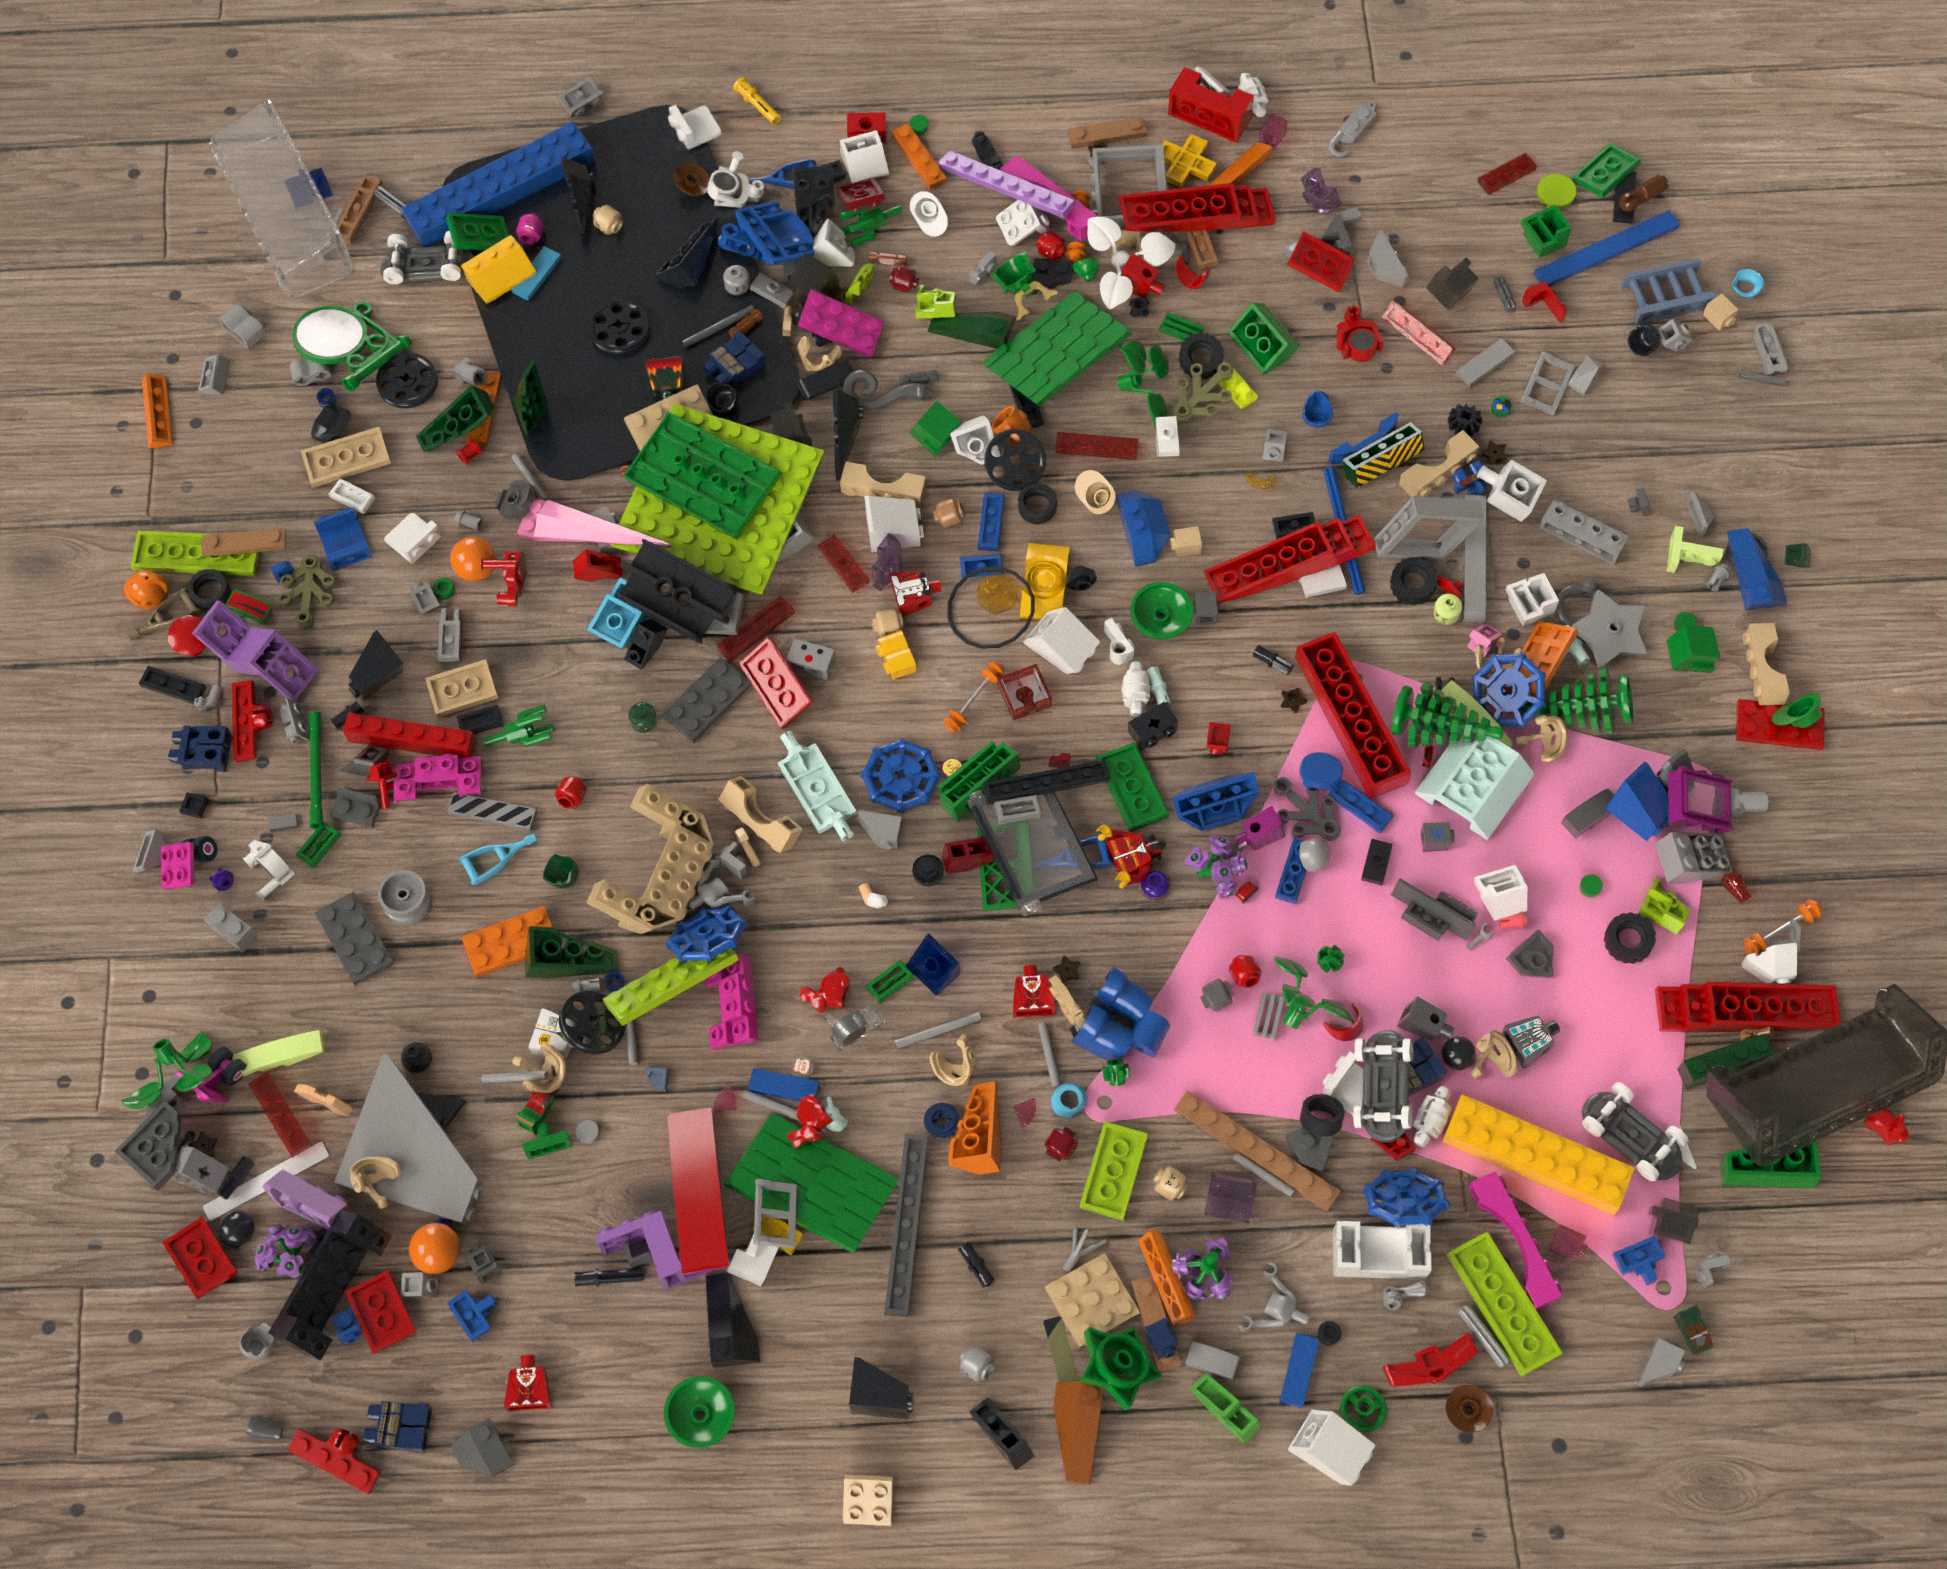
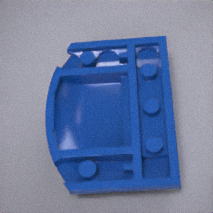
(775, 232)

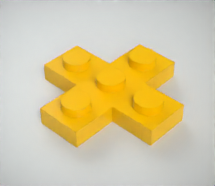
(1187, 161)

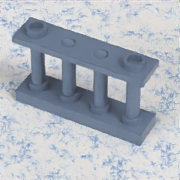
(1664, 308)

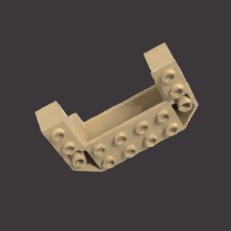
(675, 873)

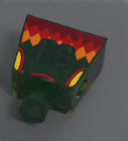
(665, 375)

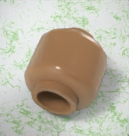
(949, 512)

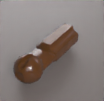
(1643, 193)

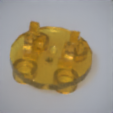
(1002, 600)

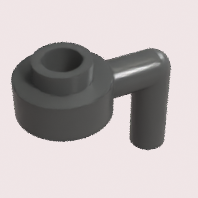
(1180, 246)

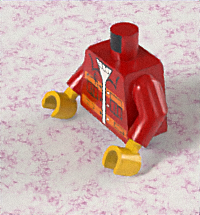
(1129, 854)

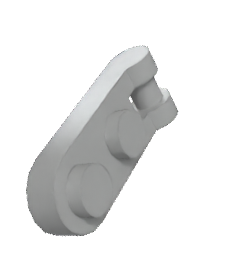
(1769, 349)

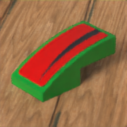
(248, 605)

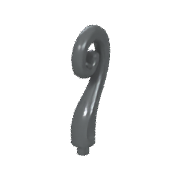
(907, 390)

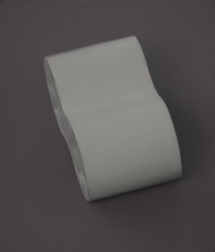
(306, 371)

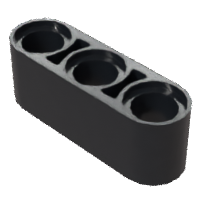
(824, 380)

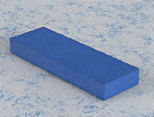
(991, 522)
(1361, 806)
(781, 1085)
(1299, 1370)

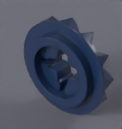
(933, 1115)

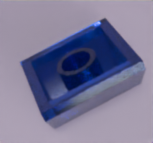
(933, 965)

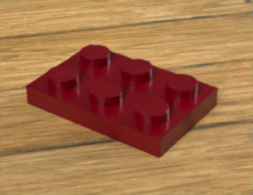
(860, 194)

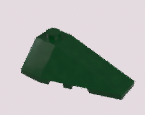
(980, 328)
(530, 399)
(459, 418)
(559, 955)

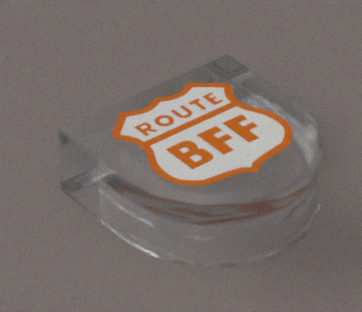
(802, 1066)

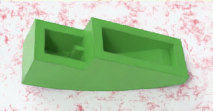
(1226, 1408)

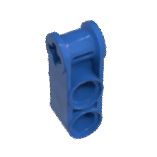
(738, 242)

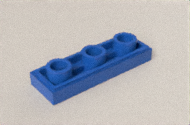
(1291, 881)

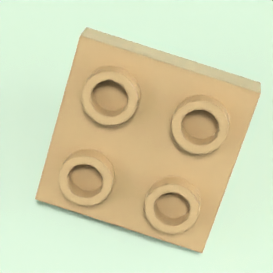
(867, 1500)

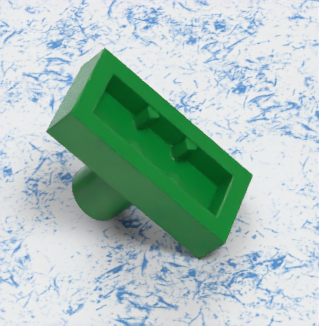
(547, 1142)

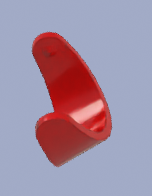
(1187, 277)
(1350, 1033)

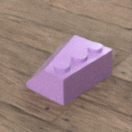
(304, 1199)

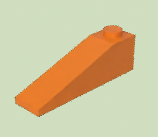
(978, 1134)

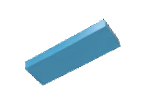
(543, 264)

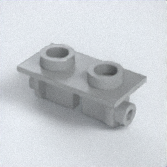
(293, 713)

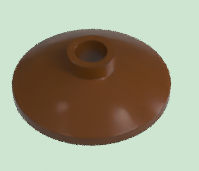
(691, 179)
(1471, 1397)

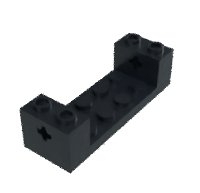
(326, 1281)

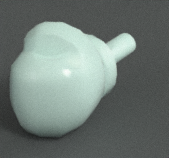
(839, 1121)

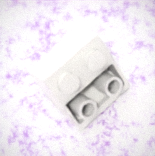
(864, 157)

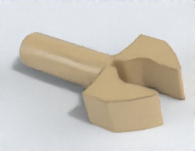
(787, 321)
(744, 842)

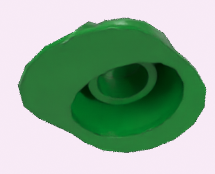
(1800, 712)

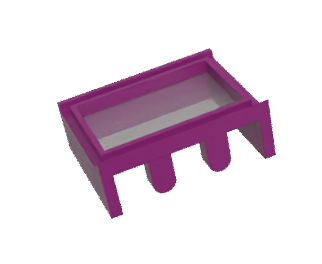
(1700, 799)

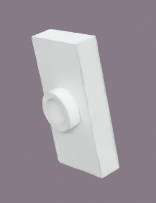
(352, 496)

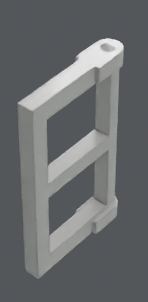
(1525, 399)
(790, 1215)

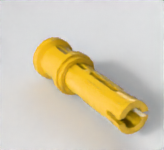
(752, 96)

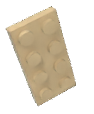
(644, 422)
(345, 457)

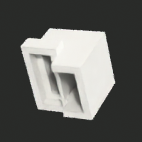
(1532, 599)
(1503, 892)
(753, 1263)

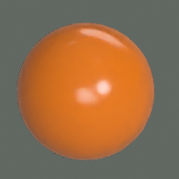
(467, 557)
(434, 1248)

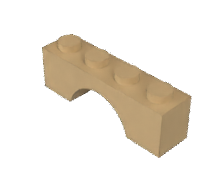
(1421, 479)
(858, 482)
(1769, 685)
(740, 798)

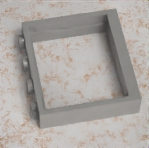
(1119, 154)
(1391, 540)

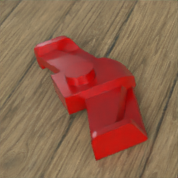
(1431, 1364)

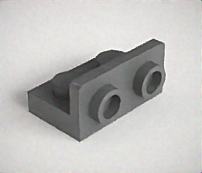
(356, 807)

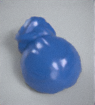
(1317, 410)

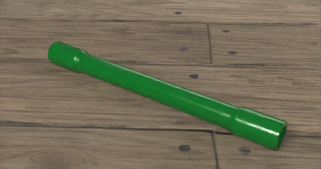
(315, 729)

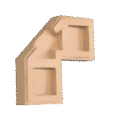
(331, 1102)

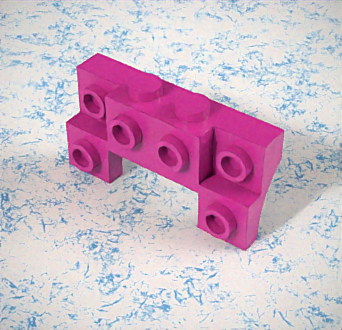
(438, 773)
(736, 1005)

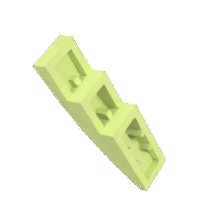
(1462, 696)
(281, 1052)

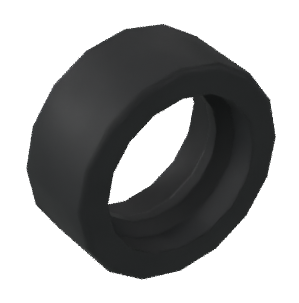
(1034, 490)
(203, 577)
(1324, 1103)

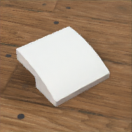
(1211, 83)
(1323, 582)

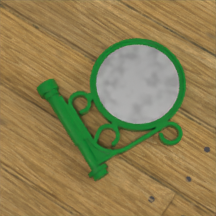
(339, 336)

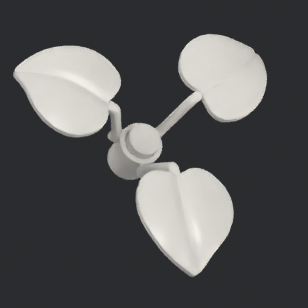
(1101, 235)

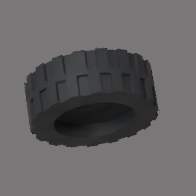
(1196, 341)
(1418, 566)
(1635, 922)

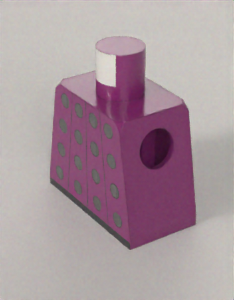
(1261, 830)

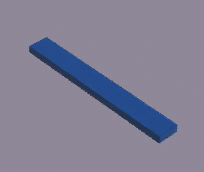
(1607, 248)

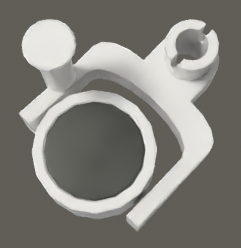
(725, 183)
(271, 863)

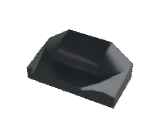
(330, 423)
(1291, 523)

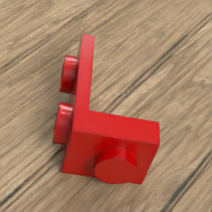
(1543, 292)
(1218, 737)

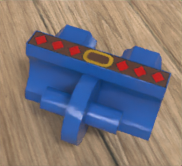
(1464, 482)

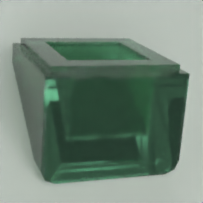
(1798, 555)

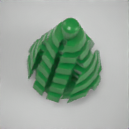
(1592, 702)
(1435, 722)

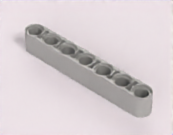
(1474, 569)

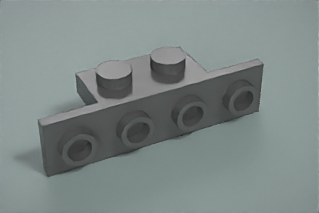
(1429, 914)

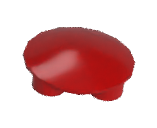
(181, 636)

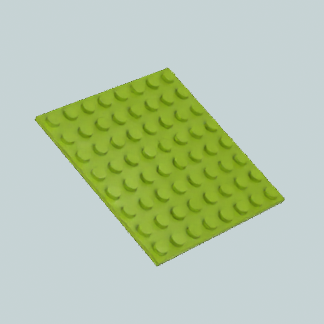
(752, 557)

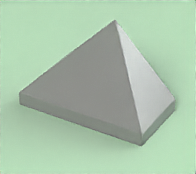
(1585, 374)
(1700, 513)
(150, 851)

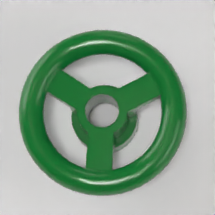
(1379, 1404)

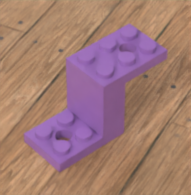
(255, 651)
(656, 1233)

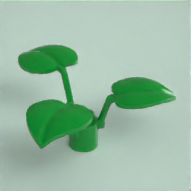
(1136, 358)
(1298, 1001)
(169, 1055)

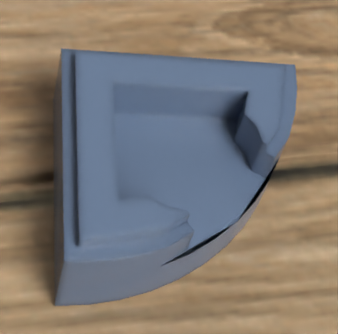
(658, 1077)

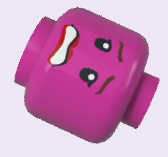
(530, 228)

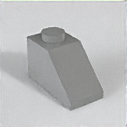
(882, 828)
(1661, 1363)

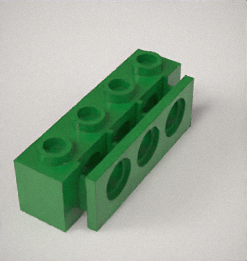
(1005, 766)

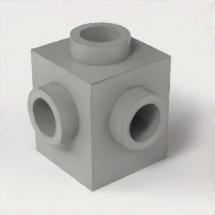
(1675, 335)

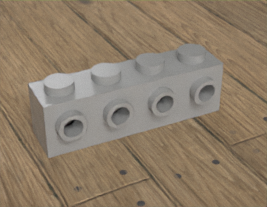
(1583, 532)

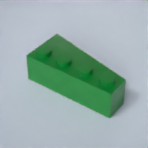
(1794, 1170)

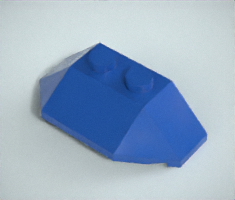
(1143, 525)
(1216, 801)

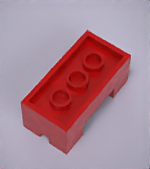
(1209, 109)

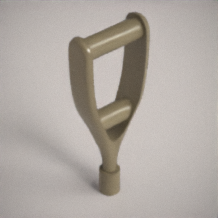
(161, 622)

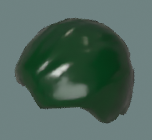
(561, 871)

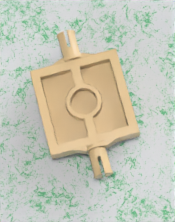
(1067, 1005)

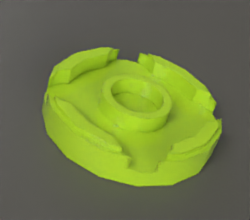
(1556, 190)

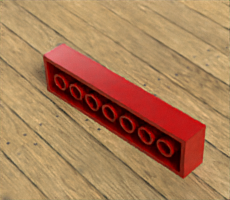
(1352, 715)

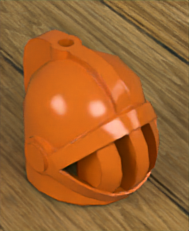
(1016, 420)
(145, 589)

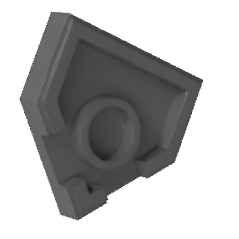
(1533, 956)
(1309, 1148)

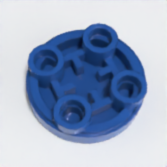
(1321, 771)

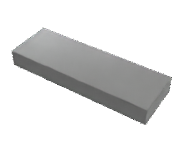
(1485, 362)

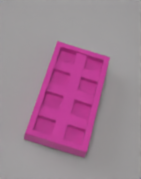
(841, 323)

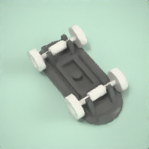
(423, 262)
(1385, 1085)
(1632, 1134)

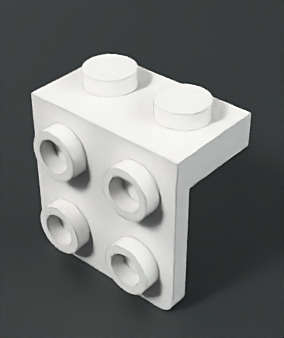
(694, 126)
(1020, 221)
(413, 537)
(1346, 1083)

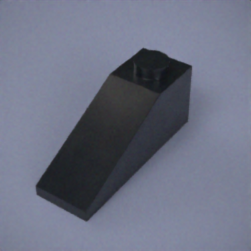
(1002, 1434)

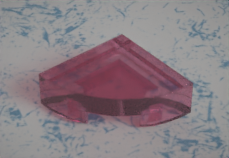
(725, 1100)
(1025, 1111)

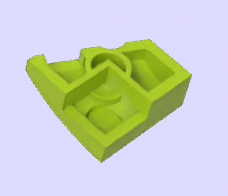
(861, 282)
(935, 303)
(1664, 908)

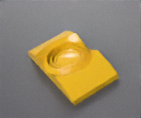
(1046, 575)

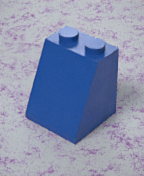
(1641, 803)

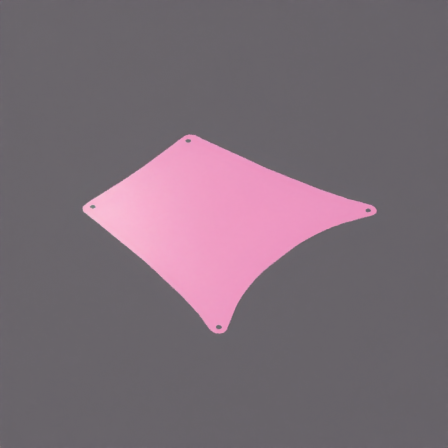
(1599, 1002)

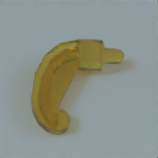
(1258, 483)

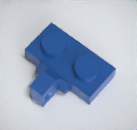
(1640, 1259)
(472, 1313)

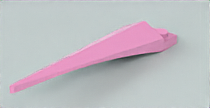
(560, 523)

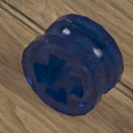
(326, 392)
(614, 974)

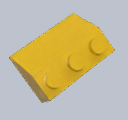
(498, 269)

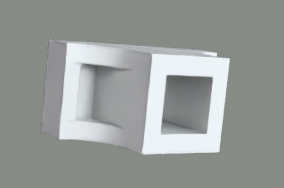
(1167, 436)

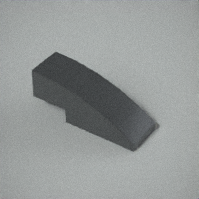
(1588, 814)

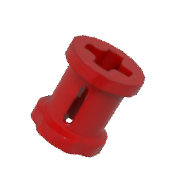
(469, 451)

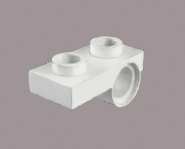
(1118, 642)

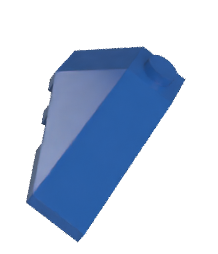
(1756, 576)

